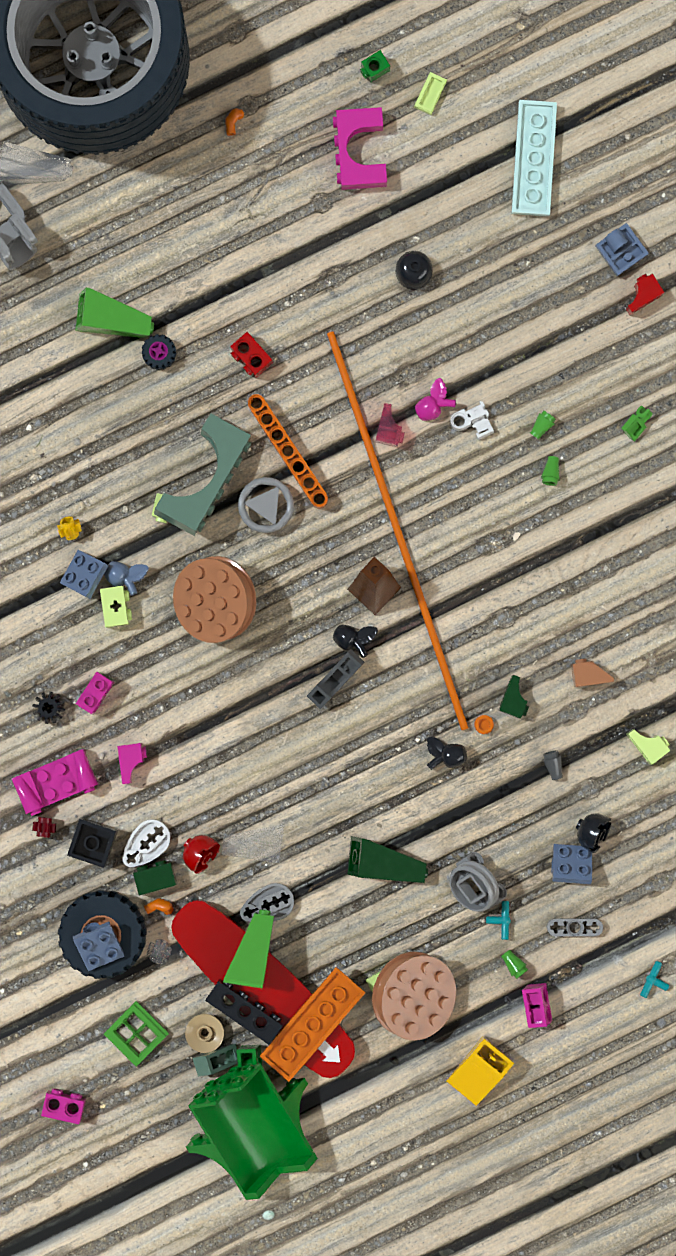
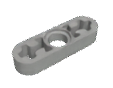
(589, 921)

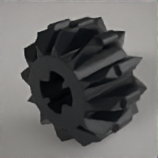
(42, 704)

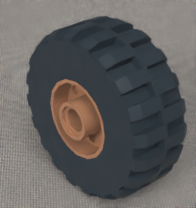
(101, 908)

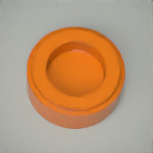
(483, 724)

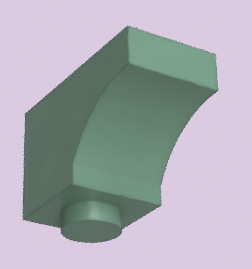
(216, 1060)

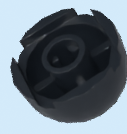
(414, 270)
(593, 831)

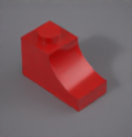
(646, 292)

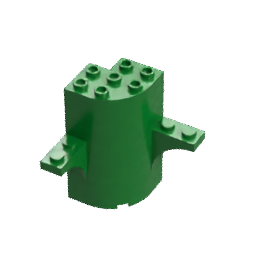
(251, 1128)

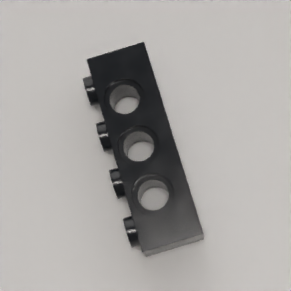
(265, 1033)

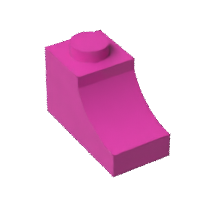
(129, 758)

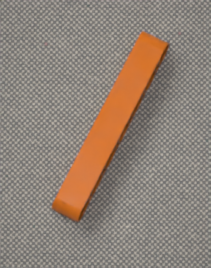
(285, 442)

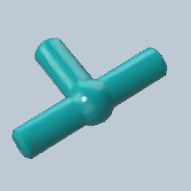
(504, 920)
(652, 980)

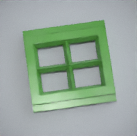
(124, 1045)

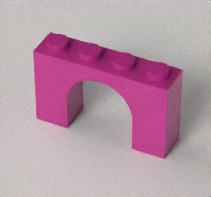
(348, 124)

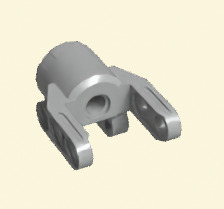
(15, 236)

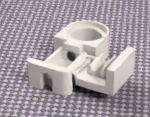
(477, 418)

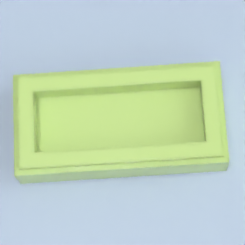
(430, 93)

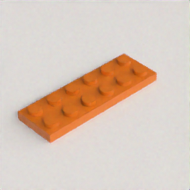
(312, 1024)

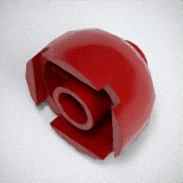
(199, 851)

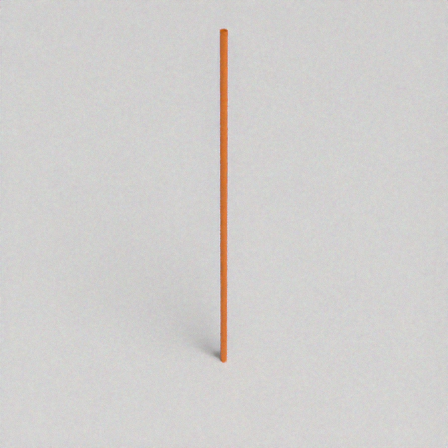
(397, 530)

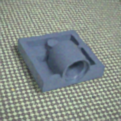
(621, 249)
(84, 574)
(571, 864)
(98, 945)

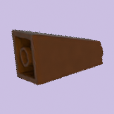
(374, 586)

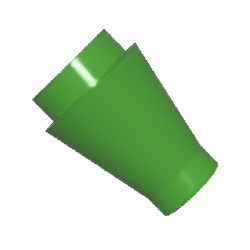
(543, 424)
(551, 471)
(514, 964)

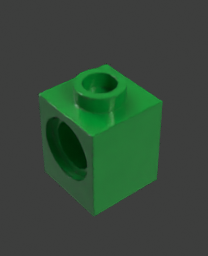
(378, 59)

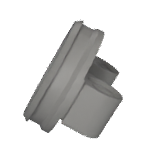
(491, 891)

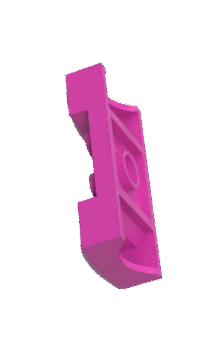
(55, 782)

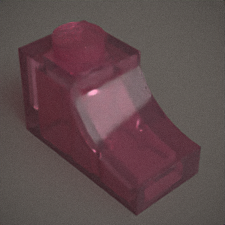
(389, 432)

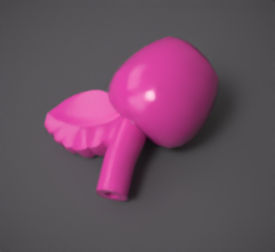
(429, 406)

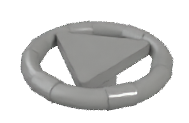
(265, 504)

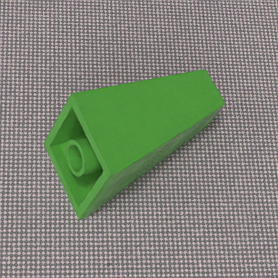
(108, 316)
(251, 958)

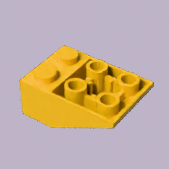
(480, 1071)

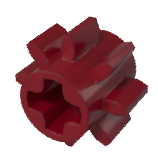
(44, 827)

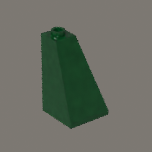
(379, 862)

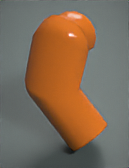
(230, 120)
(159, 904)

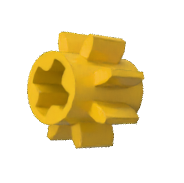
(69, 528)

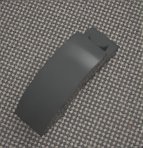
(335, 679)

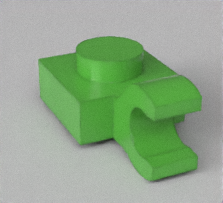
(635, 424)

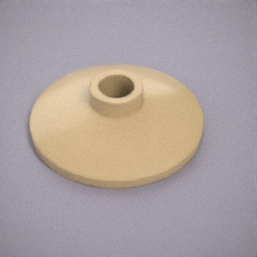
(202, 1043)

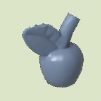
(120, 574)

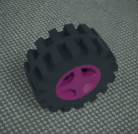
(156, 346)

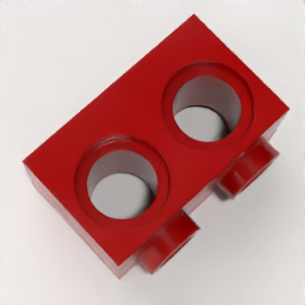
(255, 352)

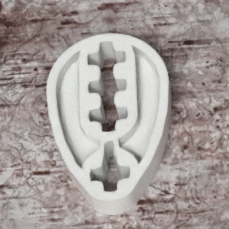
(156, 848)

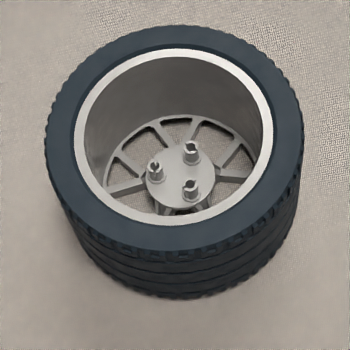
(92, 54)

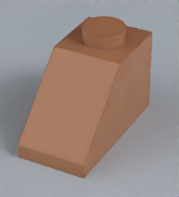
(588, 673)

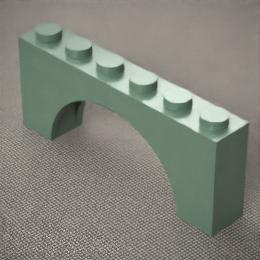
(191, 510)

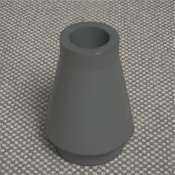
(553, 764)

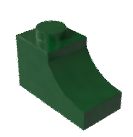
(512, 701)

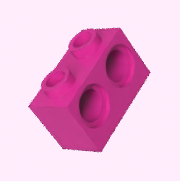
(95, 693)
(537, 1005)
(63, 1112)

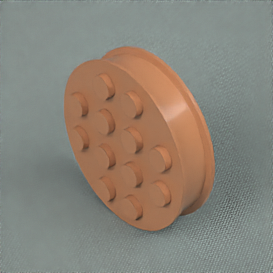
(214, 599)
(414, 995)

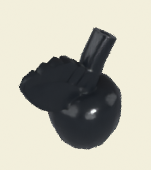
(348, 637)
(451, 754)

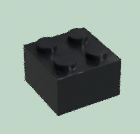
(92, 842)

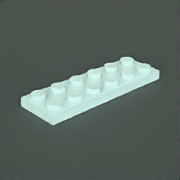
(534, 158)

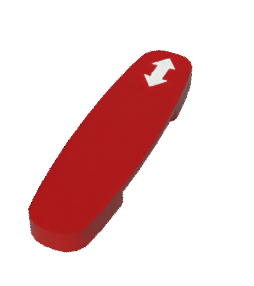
(212, 942)

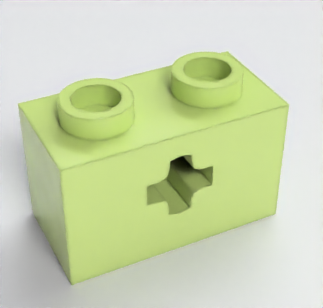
(108, 598)

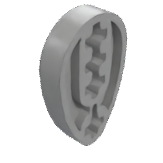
(267, 893)

